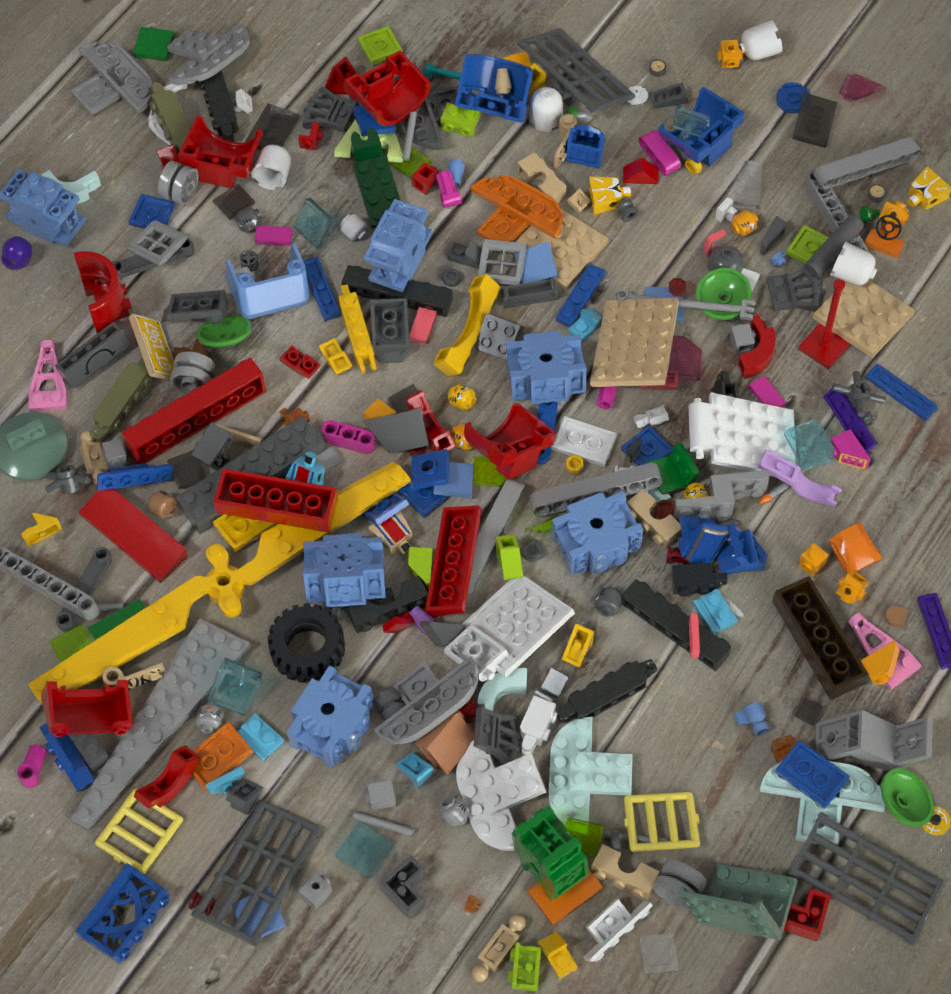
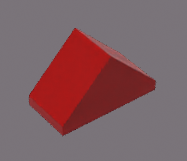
(640, 172)

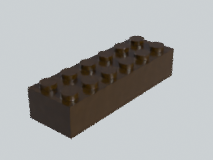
(820, 638)

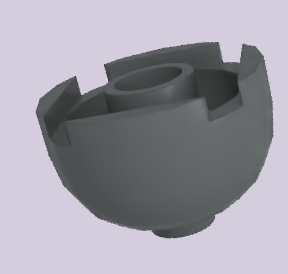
(725, 257)

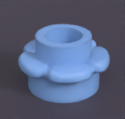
(778, 259)

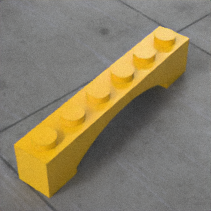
(482, 295)

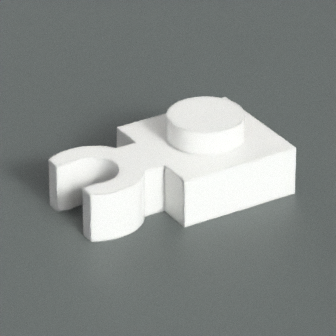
(654, 417)

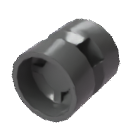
(388, 702)

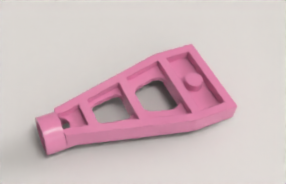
(51, 399)
(906, 662)

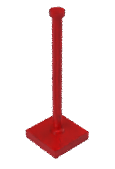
(822, 343)

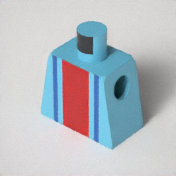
(306, 470)

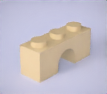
(534, 169)
(662, 531)
(638, 882)

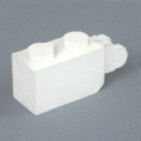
(536, 724)

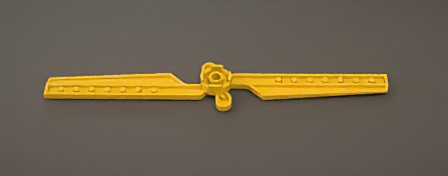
(171, 612)

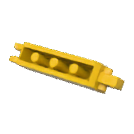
(356, 329)

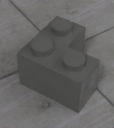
(213, 447)
(400, 886)

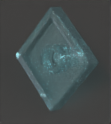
(690, 122)
(313, 223)
(364, 850)

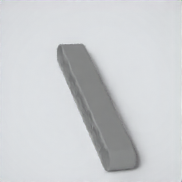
(867, 163)
(829, 207)
(628, 480)
(494, 526)
(50, 586)

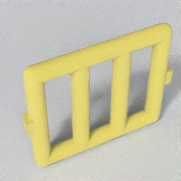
(654, 845)
(154, 851)

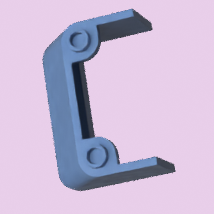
(269, 295)

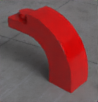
(757, 360)
(437, 436)
(172, 779)

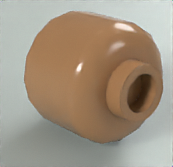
(162, 504)

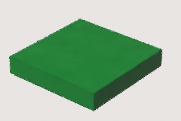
(153, 43)

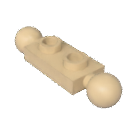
(92, 455)
(498, 948)

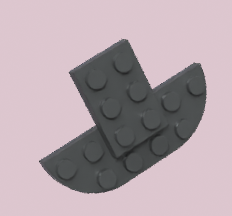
(428, 115)

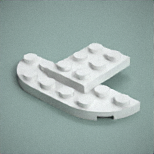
(493, 791)

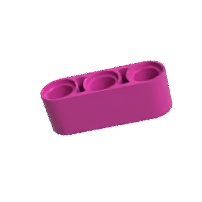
(659, 152)
(343, 430)

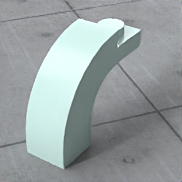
(80, 187)
(500, 686)

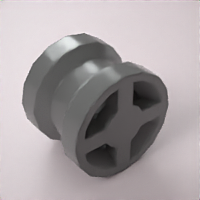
(627, 210)
(246, 257)

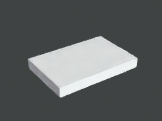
(586, 440)

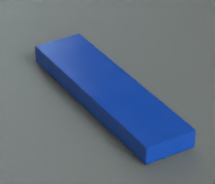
(321, 289)
(901, 392)

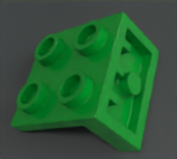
(676, 470)

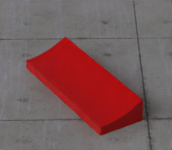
(133, 533)
(453, 560)

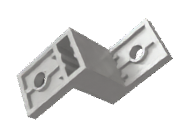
(874, 739)

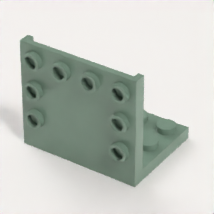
(744, 901)

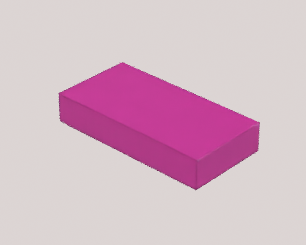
(273, 235)
(766, 392)

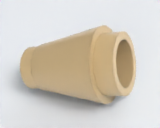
(503, 82)

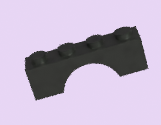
(369, 615)

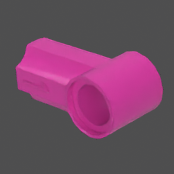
(449, 194)
(606, 397)
(32, 764)

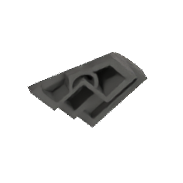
(399, 430)

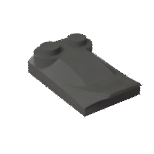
(197, 305)
(390, 329)

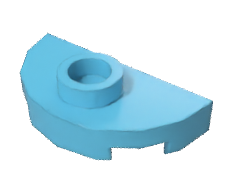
(226, 782)

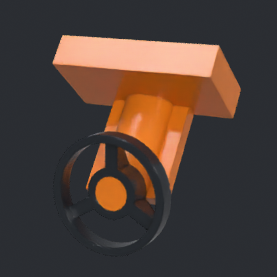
(886, 239)

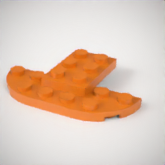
(518, 208)

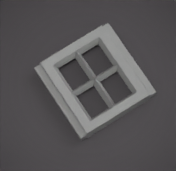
(503, 246)
(148, 254)

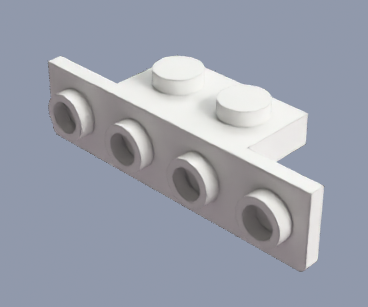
(611, 924)

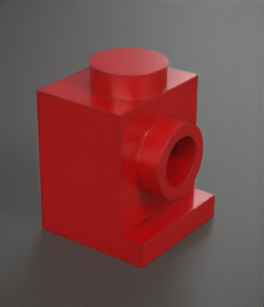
(424, 178)

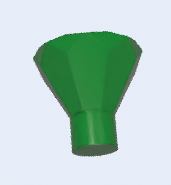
(867, 213)

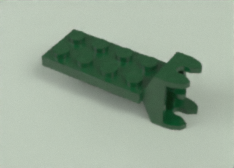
(373, 175)

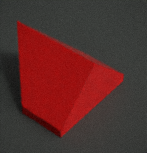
(339, 72)

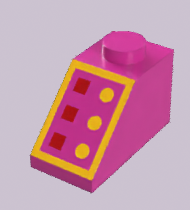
(849, 450)

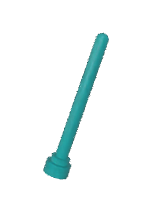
(431, 70)

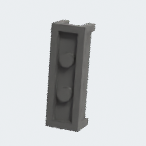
(529, 293)

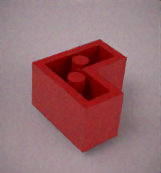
(808, 921)

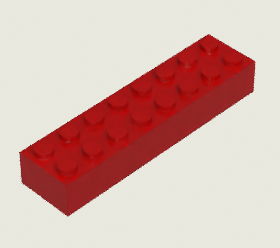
(194, 411)

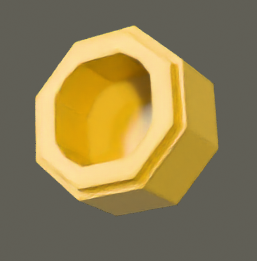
(693, 167)
(574, 464)

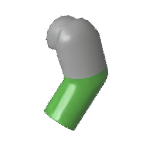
(581, 116)

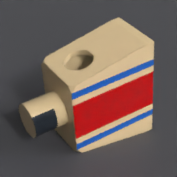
(394, 533)

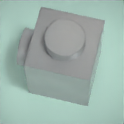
(742, 338)
(114, 454)
(380, 795)
(315, 890)

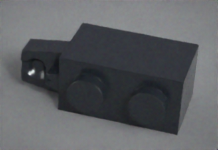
(695, 579)

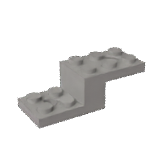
(723, 491)

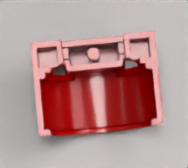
(382, 97)
(217, 159)
(109, 296)
(514, 443)

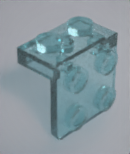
(809, 444)

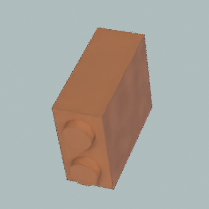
(447, 742)

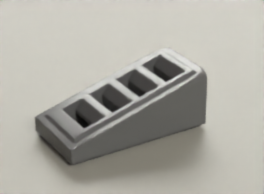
(671, 90)
(774, 233)

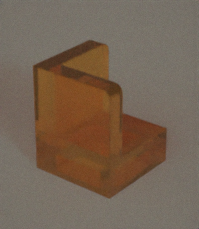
(289, 417)
(781, 747)

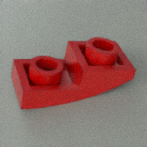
(300, 363)

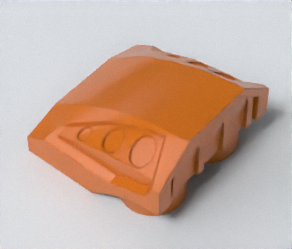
(854, 548)

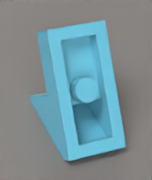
(586, 324)
(415, 769)

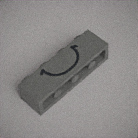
(93, 355)

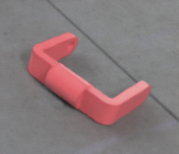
(708, 244)

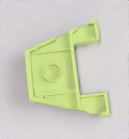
(388, 141)

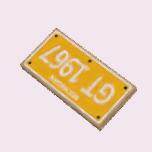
(153, 346)

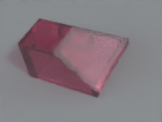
(859, 87)
(684, 359)

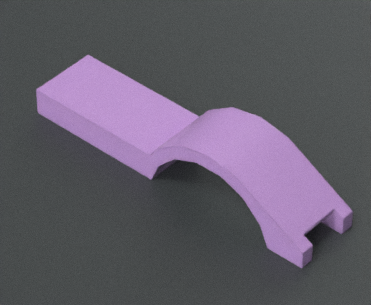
(800, 484)

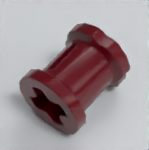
(674, 555)
(196, 898)

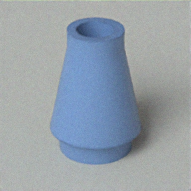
(457, 168)

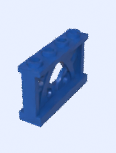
(120, 885)

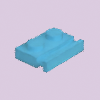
(715, 611)
(260, 737)

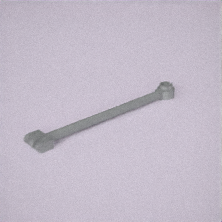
(742, 309)

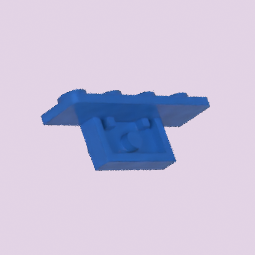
(134, 475)
(68, 759)

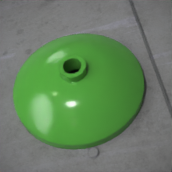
(720, 284)
(225, 334)
(907, 797)

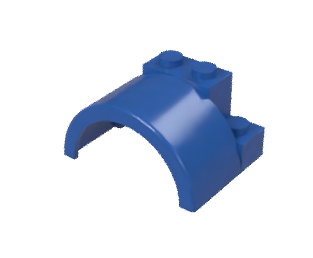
(480, 74)
(716, 139)

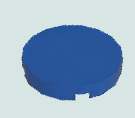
(790, 97)

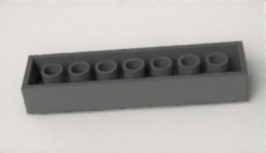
(269, 458)

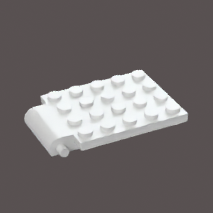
(738, 431)
(508, 628)

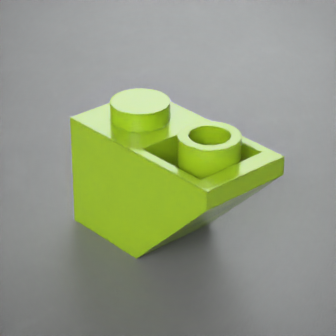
(509, 557)
(421, 564)

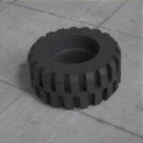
(300, 620)

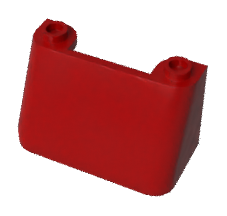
(87, 709)

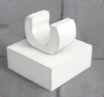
(242, 102)
(725, 210)

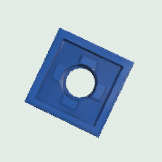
(435, 476)

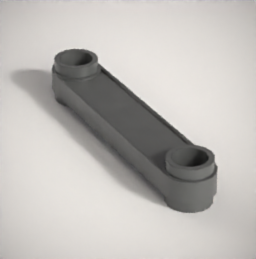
(138, 264)
(87, 583)

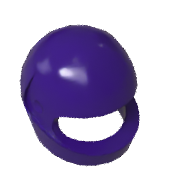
(18, 251)

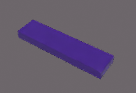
(849, 419)
(936, 627)

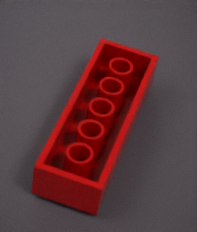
(275, 500)

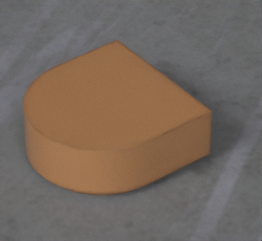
(896, 616)

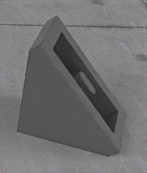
(441, 633)

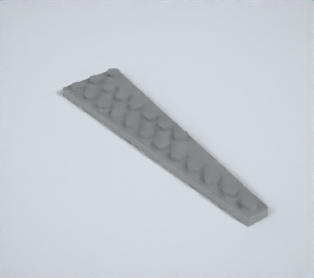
(165, 710)

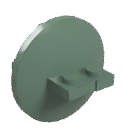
(32, 446)

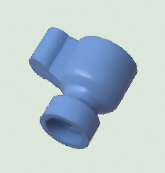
(754, 715)

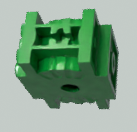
(550, 853)

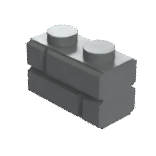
(90, 750)

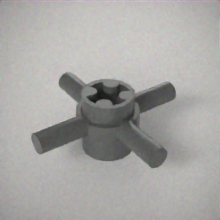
(858, 393)
(67, 479)

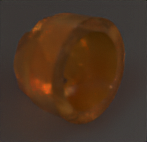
(471, 904)

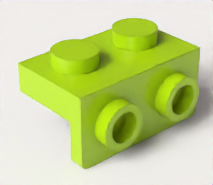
(459, 120)
(526, 967)

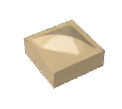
(578, 200)

